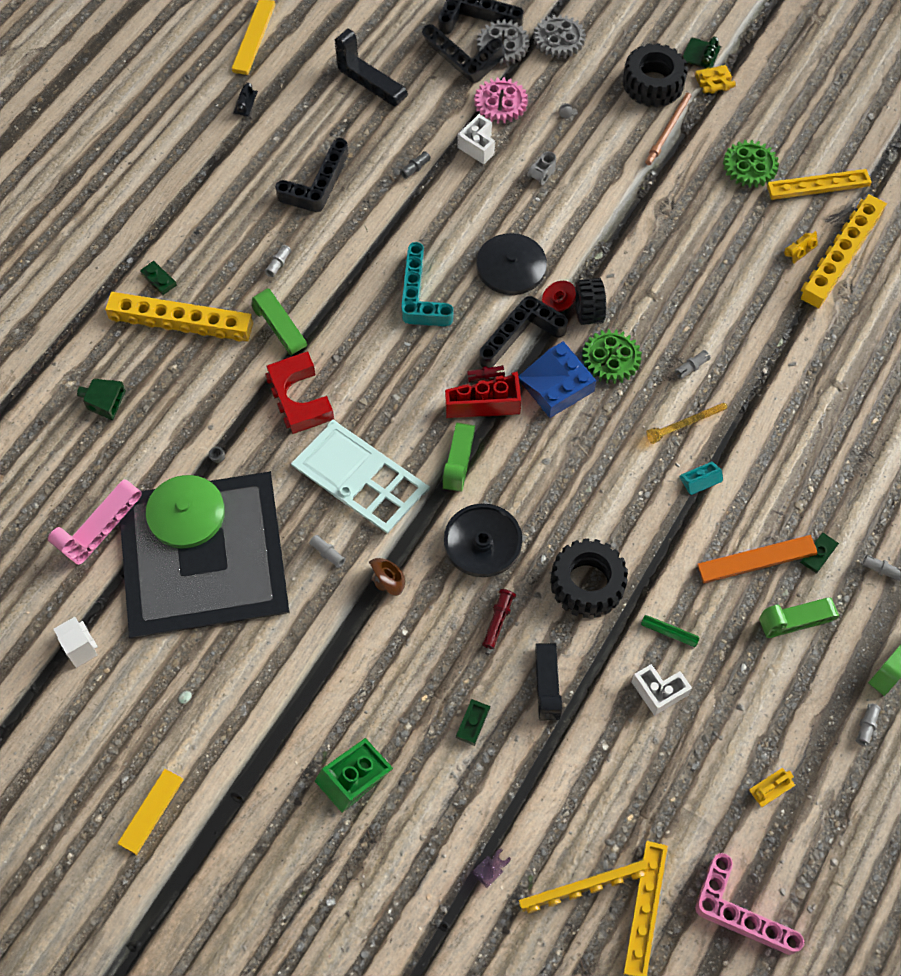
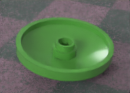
(185, 511)

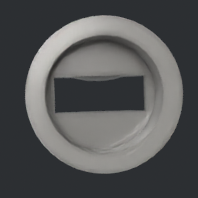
(565, 110)

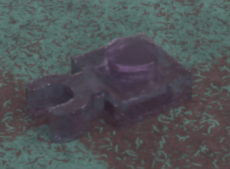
(490, 869)

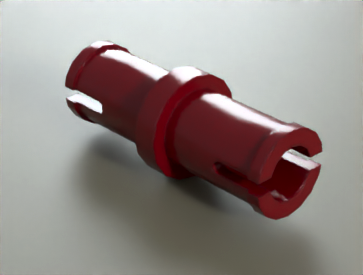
(485, 373)

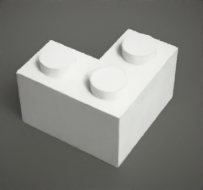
(476, 139)
(76, 641)
(659, 693)

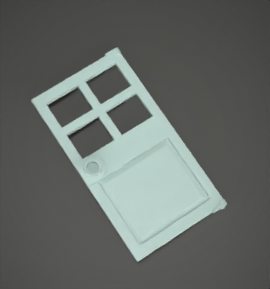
(346, 464)

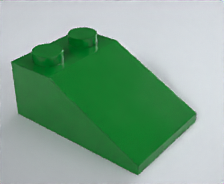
(352, 774)

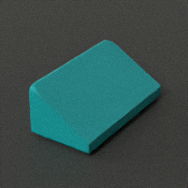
(702, 477)

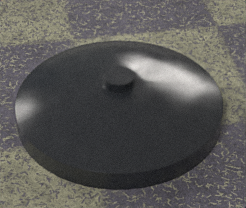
(511, 264)
(483, 540)

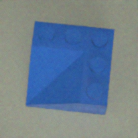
(557, 380)

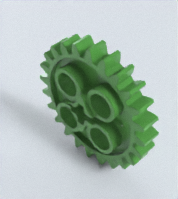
(750, 163)
(600, 347)

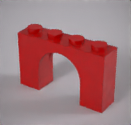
(297, 415)

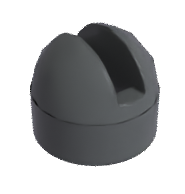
(214, 454)

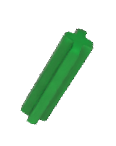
(670, 631)

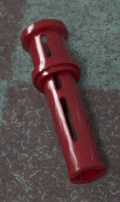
(501, 610)

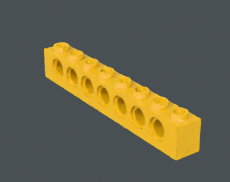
(843, 251)
(187, 314)

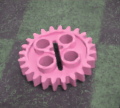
(513, 102)

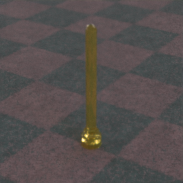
(655, 434)

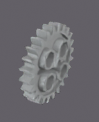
(559, 36)
(515, 41)

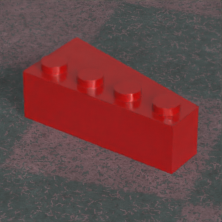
(485, 398)

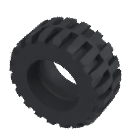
(655, 90)
(589, 554)

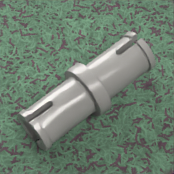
(277, 260)
(692, 364)
(327, 551)
(882, 567)
(868, 724)

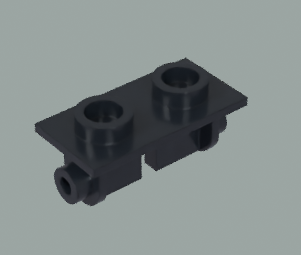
(245, 100)

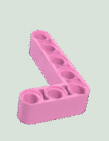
(98, 525)
(740, 914)

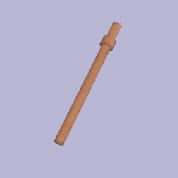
(656, 149)

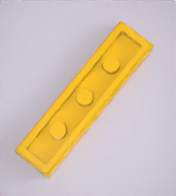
(150, 811)

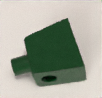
(103, 396)

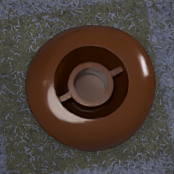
(387, 576)

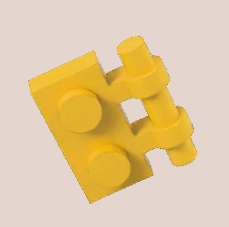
(714, 79)

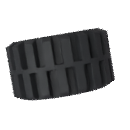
(590, 301)

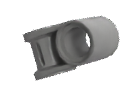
(543, 167)

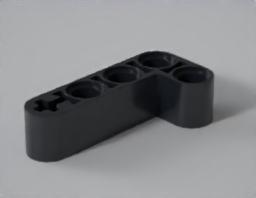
(547, 682)

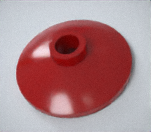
(559, 290)

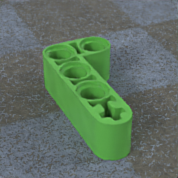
(268, 306)
(458, 459)
(784, 621)
(888, 674)

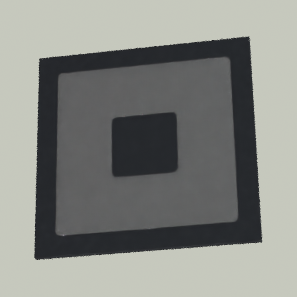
(215, 583)

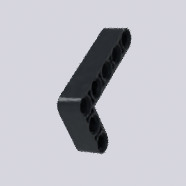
(480, 9)
(470, 64)
(364, 73)
(316, 196)
(516, 327)

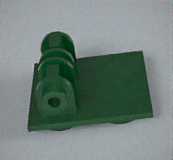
(702, 52)

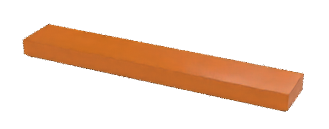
(757, 559)

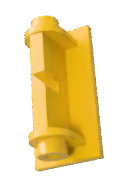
(802, 246)
(772, 787)

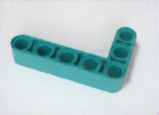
(419, 308)

